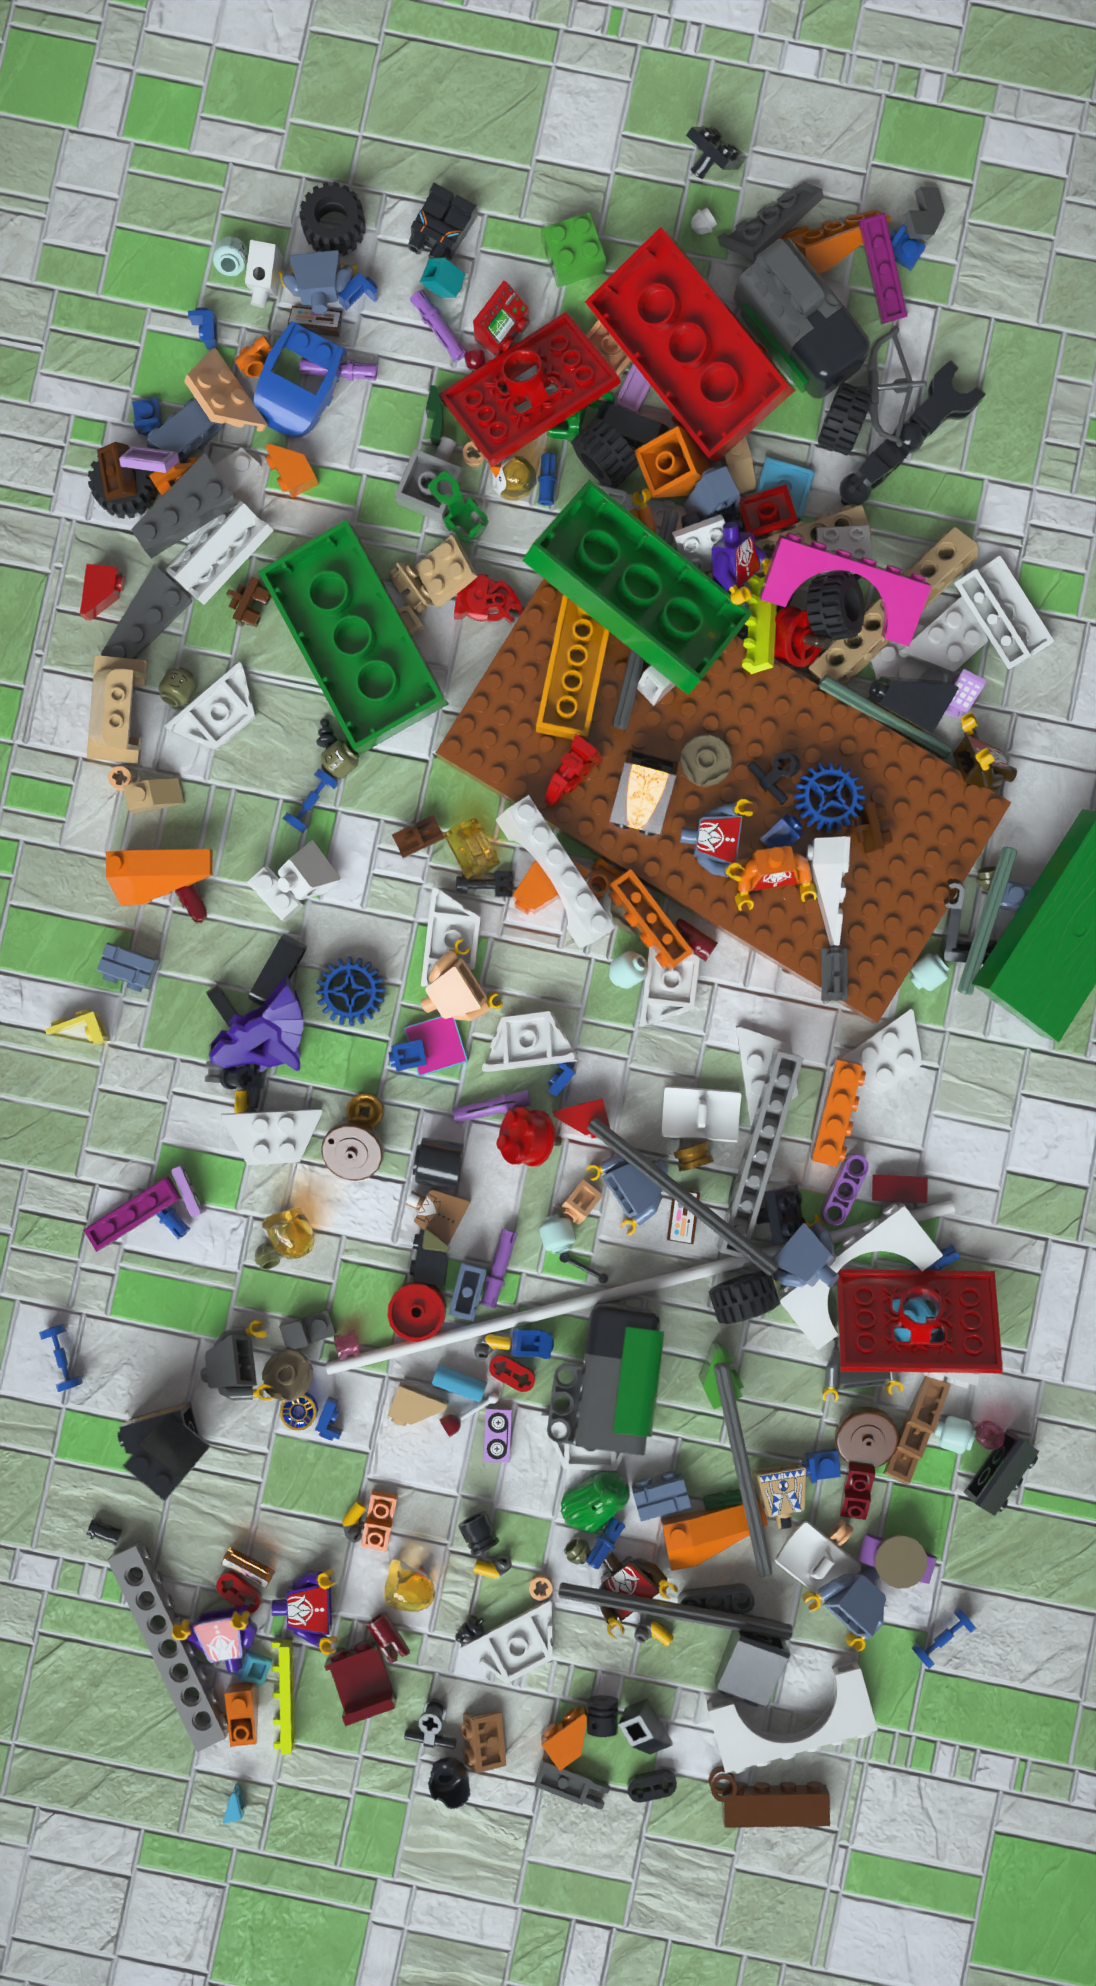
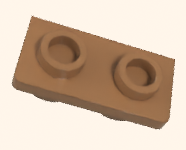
(484, 1741)

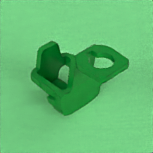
(576, 420)
(459, 509)

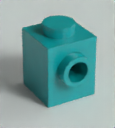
(442, 278)

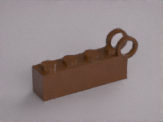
(771, 1804)

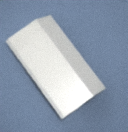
(218, 551)
(1004, 612)

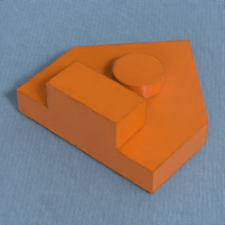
(165, 481)

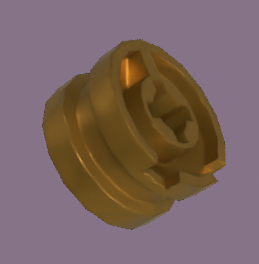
(368, 1100)
(693, 1156)

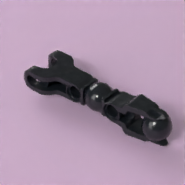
(942, 405)

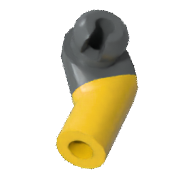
(240, 1102)
(489, 1343)
(351, 1522)
(495, 1568)
(650, 1630)

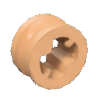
(473, 462)
(115, 771)
(840, 1532)
(548, 1589)

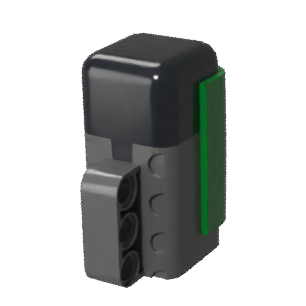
(800, 320)
(616, 1386)

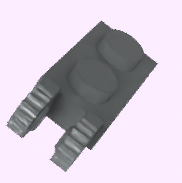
(570, 1784)

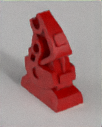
(486, 597)
(573, 771)

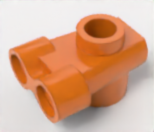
(252, 358)
(602, 876)

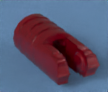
(192, 900)
(699, 942)
(387, 1637)

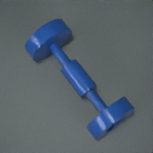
(310, 800)
(61, 1358)
(943, 1638)

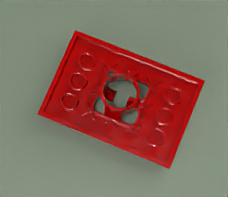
(562, 359)
(964, 1313)

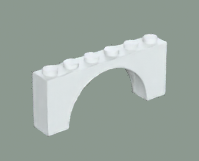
(585, 915)
(893, 1233)
(845, 1717)

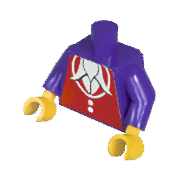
(736, 561)
(309, 1609)
(221, 1635)

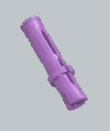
(432, 317)
(349, 370)
(461, 1113)
(496, 1276)

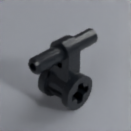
(768, 781)
(244, 1079)
(431, 1723)

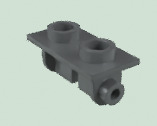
(834, 975)

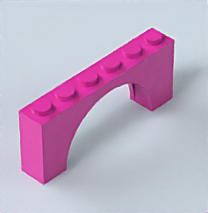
(798, 561)

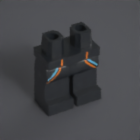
(441, 223)

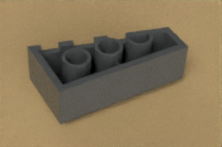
(184, 508)

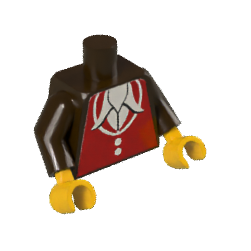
(979, 761)
(633, 1578)

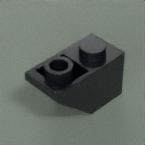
(429, 1265)
(644, 1728)

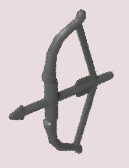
(900, 385)

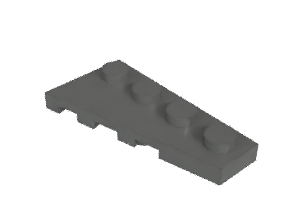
(772, 221)
(147, 616)

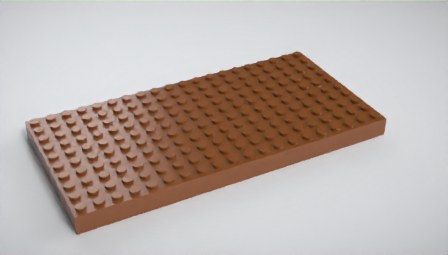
(890, 893)

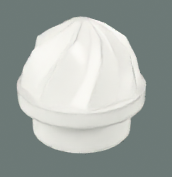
(703, 222)

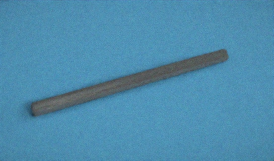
(635, 662)
(682, 1196)
(742, 1469)
(675, 1611)

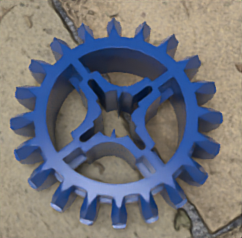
(820, 790)
(350, 979)

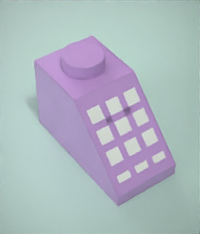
(969, 688)

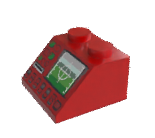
(501, 320)

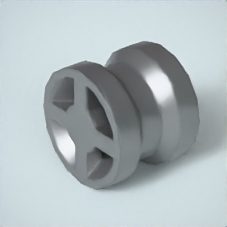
(213, 1072)

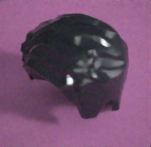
(449, 1782)

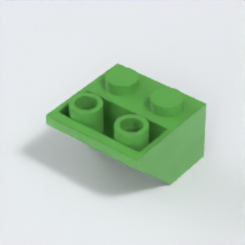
(707, 1376)

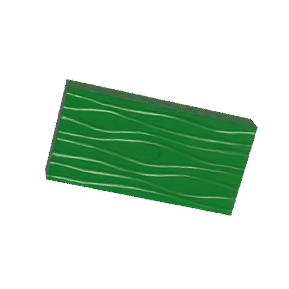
(637, 586)
(353, 637)
(1048, 950)

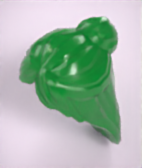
(595, 1501)

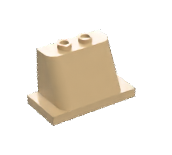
(112, 708)

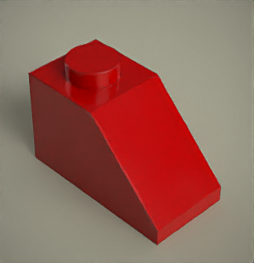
(100, 589)
(582, 1114)

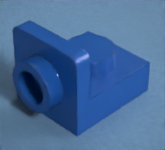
(906, 250)
(207, 326)
(147, 415)
(783, 833)
(408, 1055)
(559, 1080)
(328, 1415)
(822, 1465)

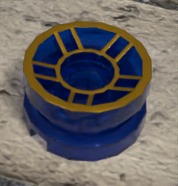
(304, 1420)

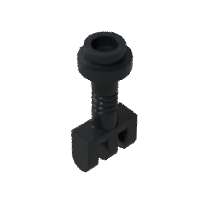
(497, 884)

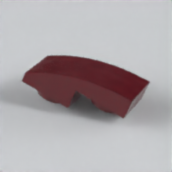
(900, 1189)
(857, 1491)

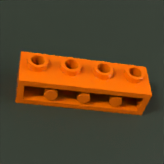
(650, 920)
(836, 1112)

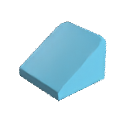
(254, 1668)
(236, 1806)

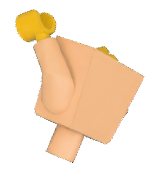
(456, 990)

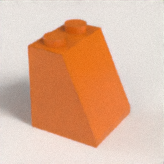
(672, 464)
(537, 890)

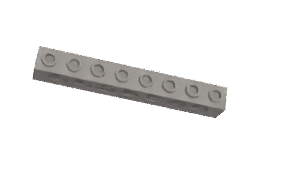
(761, 1146)
(201, 1732)

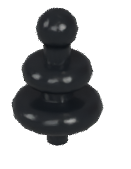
(326, 734)
(469, 1629)

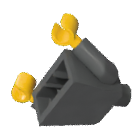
(232, 1365)
(855, 1379)

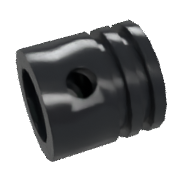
(478, 1533)
(602, 1716)

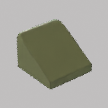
(434, 1242)

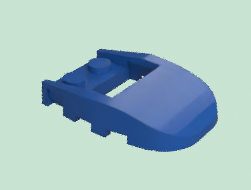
(286, 405)

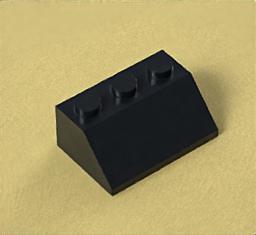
(1001, 1473)

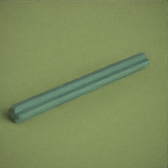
(885, 717)
(987, 919)

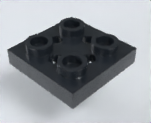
(713, 150)
(782, 1212)

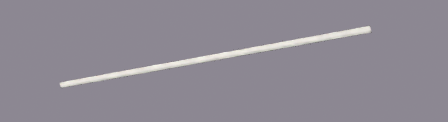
(594, 1298)

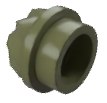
(985, 877)
(266, 1256)
(577, 1551)

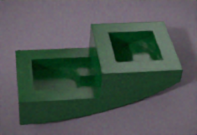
(435, 412)

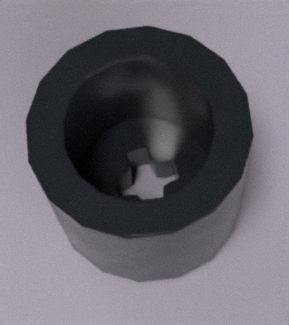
(438, 1163)

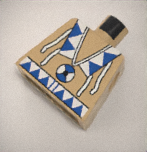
(781, 1491)

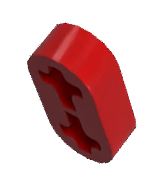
(509, 1379)
(243, 1587)

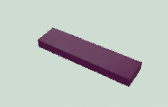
(882, 268)
(132, 1213)

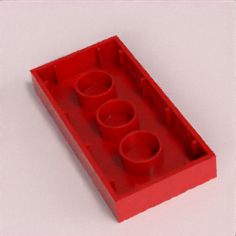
(689, 345)

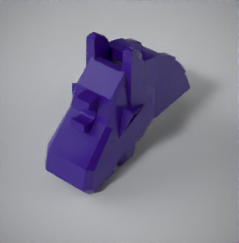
(263, 1035)

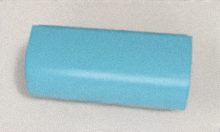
(459, 1383)

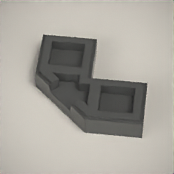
(925, 222)

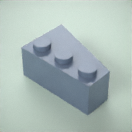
(184, 431)
(714, 495)

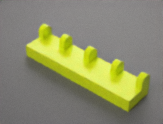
(761, 630)
(286, 1696)

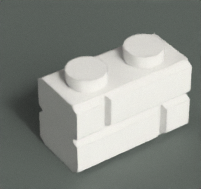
(282, 904)

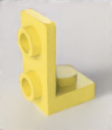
(94, 1030)

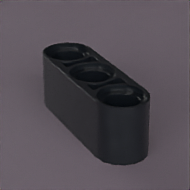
(633, 427)
(281, 962)
(726, 1592)

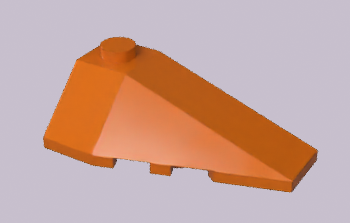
(831, 242)
(148, 874)
(703, 1534)

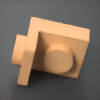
(580, 1202)

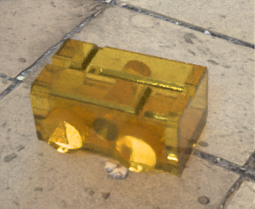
(471, 848)

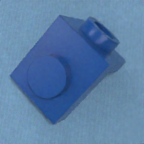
(356, 288)
(532, 1343)

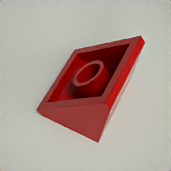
(768, 510)

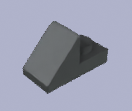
(307, 1330)

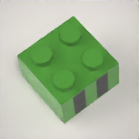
(573, 249)

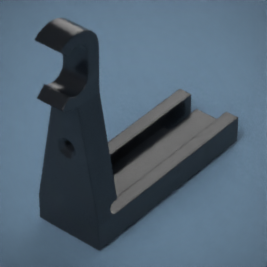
(951, 948)

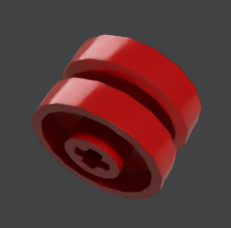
(402, 1316)

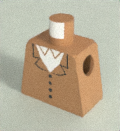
(439, 1211)

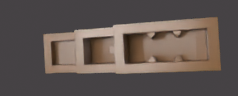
(916, 1429)

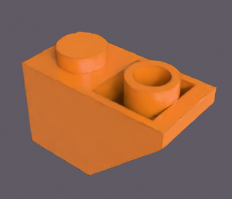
(293, 468)
(242, 1713)
(565, 1740)

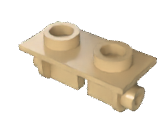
(407, 578)

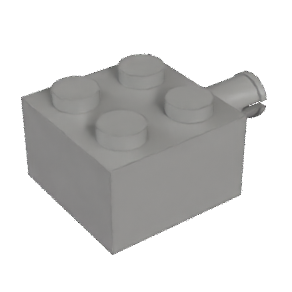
(420, 471)

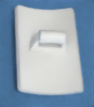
(701, 1114)
(814, 1558)

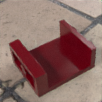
(361, 1682)

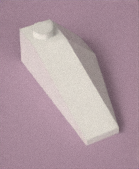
(828, 865)

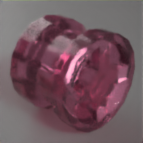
(347, 1344)
(984, 1433)

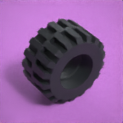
(329, 200)
(845, 418)
(605, 453)
(126, 505)
(835, 606)
(744, 1297)

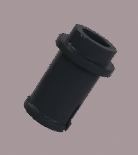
(103, 1532)

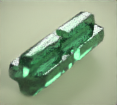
(719, 1500)

